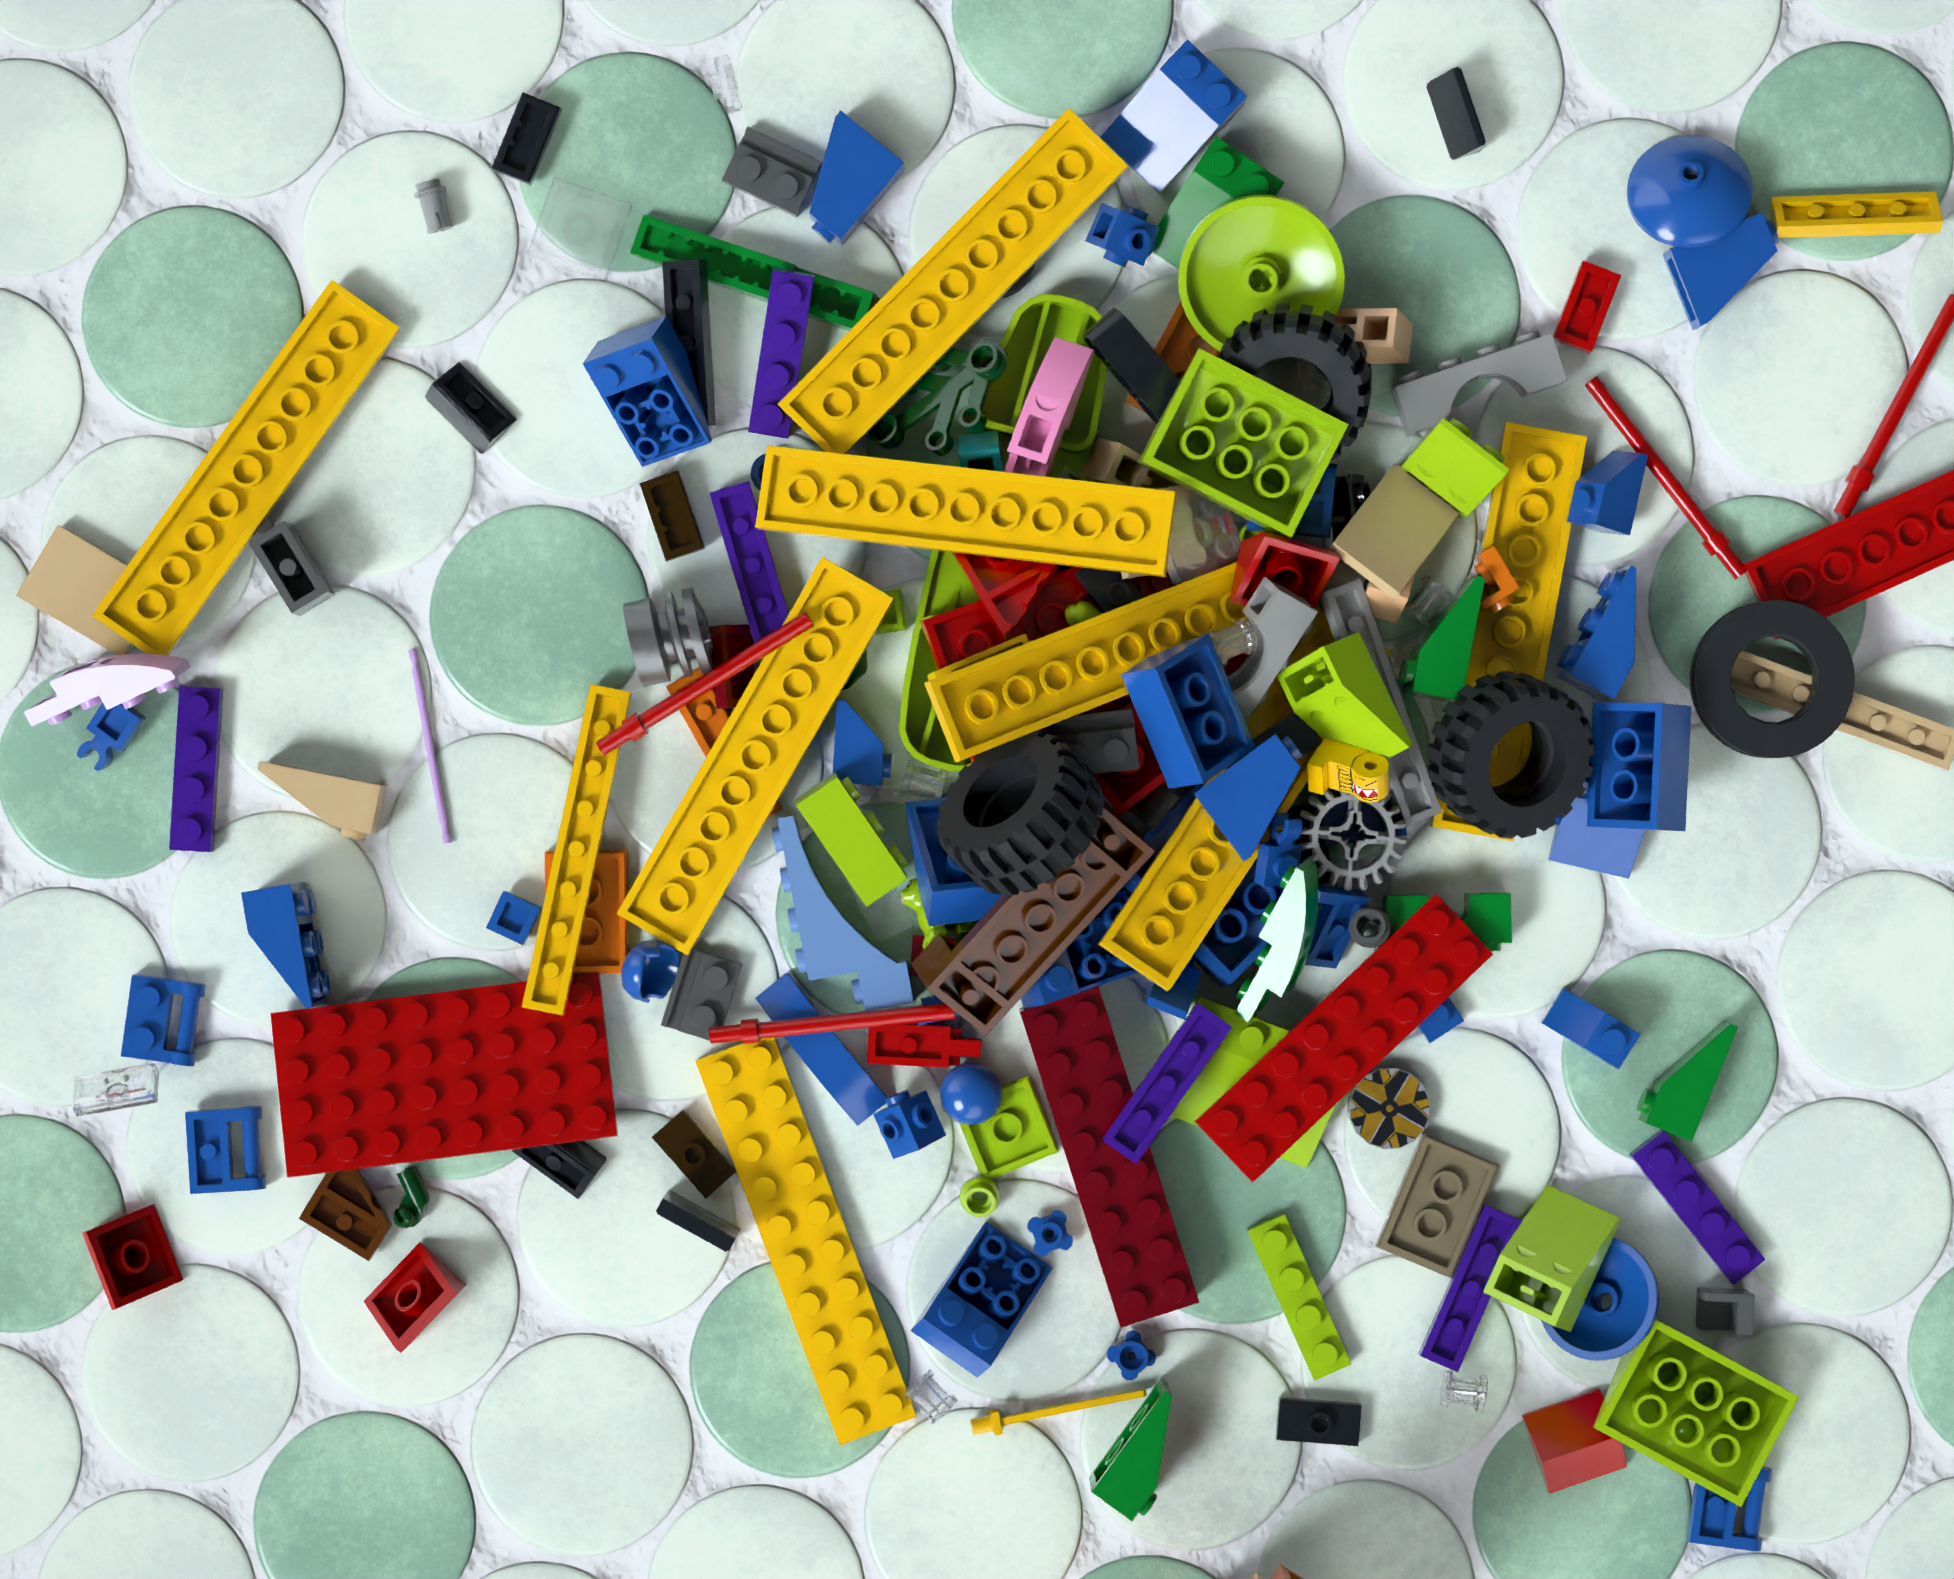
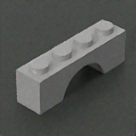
(1527, 367)
(1279, 623)

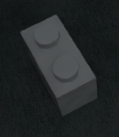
(292, 568)

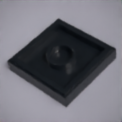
(698, 1220)

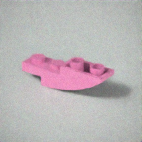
(1048, 408)

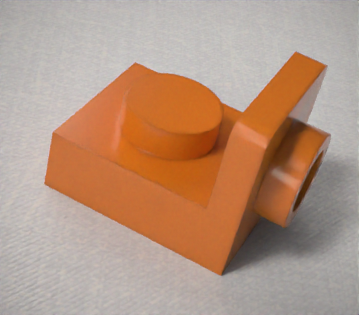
(1496, 574)

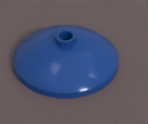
(1687, 210)
(1621, 1327)

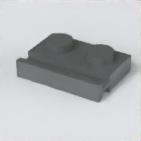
(771, 171)
(1102, 739)
(701, 993)

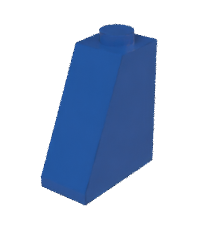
(851, 180)
(1716, 272)
(1251, 792)

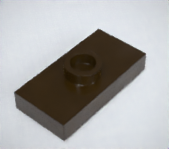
(672, 515)
(694, 1153)

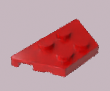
(1005, 586)

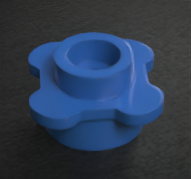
(1054, 1222)
(1131, 1367)

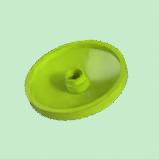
(1254, 258)

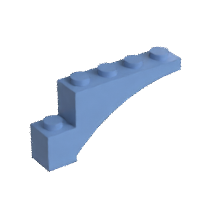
(828, 938)

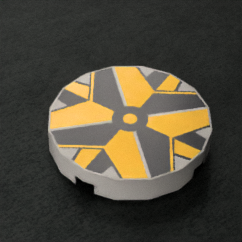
(1389, 1108)

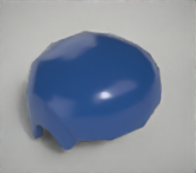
(650, 970)
(971, 1093)

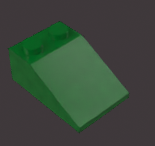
(1217, 179)
(1442, 656)
(1132, 1464)

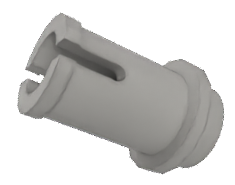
(432, 204)

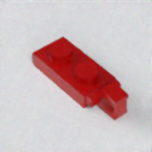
(920, 1045)

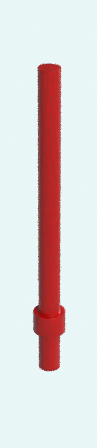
(1862, 476)
(1715, 540)
(637, 725)
(752, 1031)

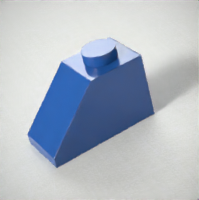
(1609, 494)
(858, 749)
(1179, 997)
(1590, 1028)

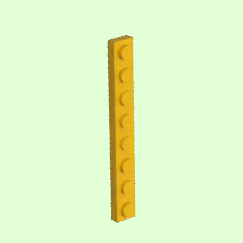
(575, 854)

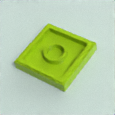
(1013, 1135)

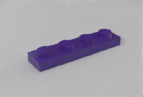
(781, 350)
(750, 559)
(196, 769)
(1166, 1083)
(1697, 1207)
(1464, 1297)

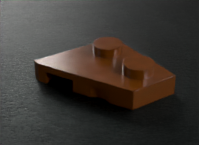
(348, 1213)

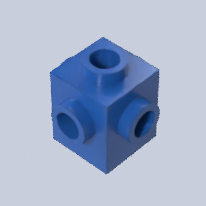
(1123, 234)
(909, 1123)

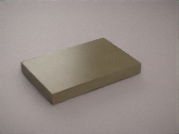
(1437, 1205)

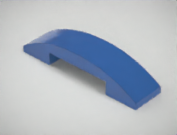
(824, 1052)

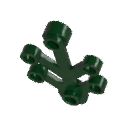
(946, 396)

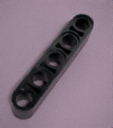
(1133, 362)

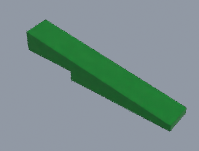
(748, 270)

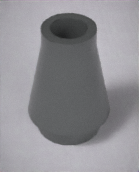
(1369, 918)

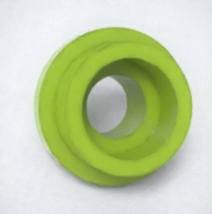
(980, 1207)

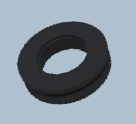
(1831, 679)

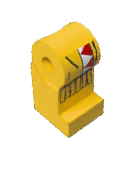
(1348, 770)

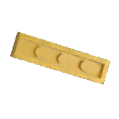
(1856, 214)

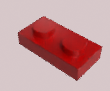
(1586, 307)

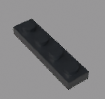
(688, 312)

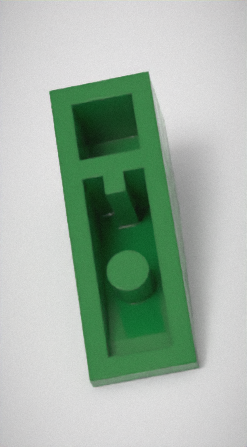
(1684, 1089)

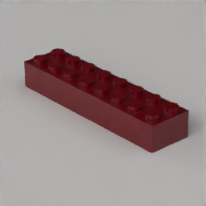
(1119, 1198)

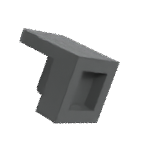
(1725, 1310)

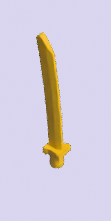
(994, 1422)

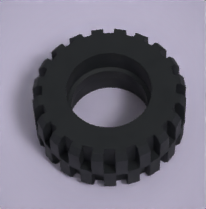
(1317, 341)
(1547, 780)
(1020, 814)

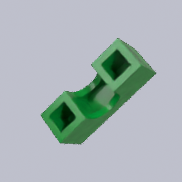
(1484, 914)

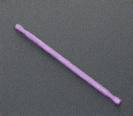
(429, 746)

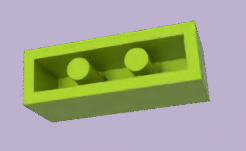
(853, 838)

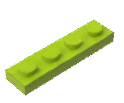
(1299, 1296)

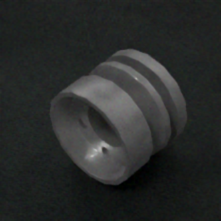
(668, 637)

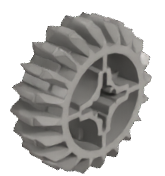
(1348, 869)

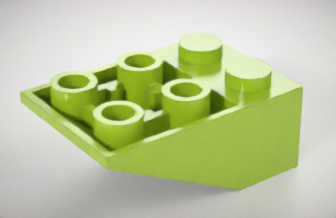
(1455, 466)
(1345, 697)
(1553, 1258)

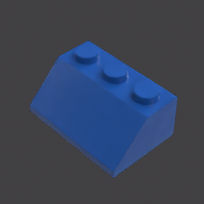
(1188, 712)
(1639, 766)

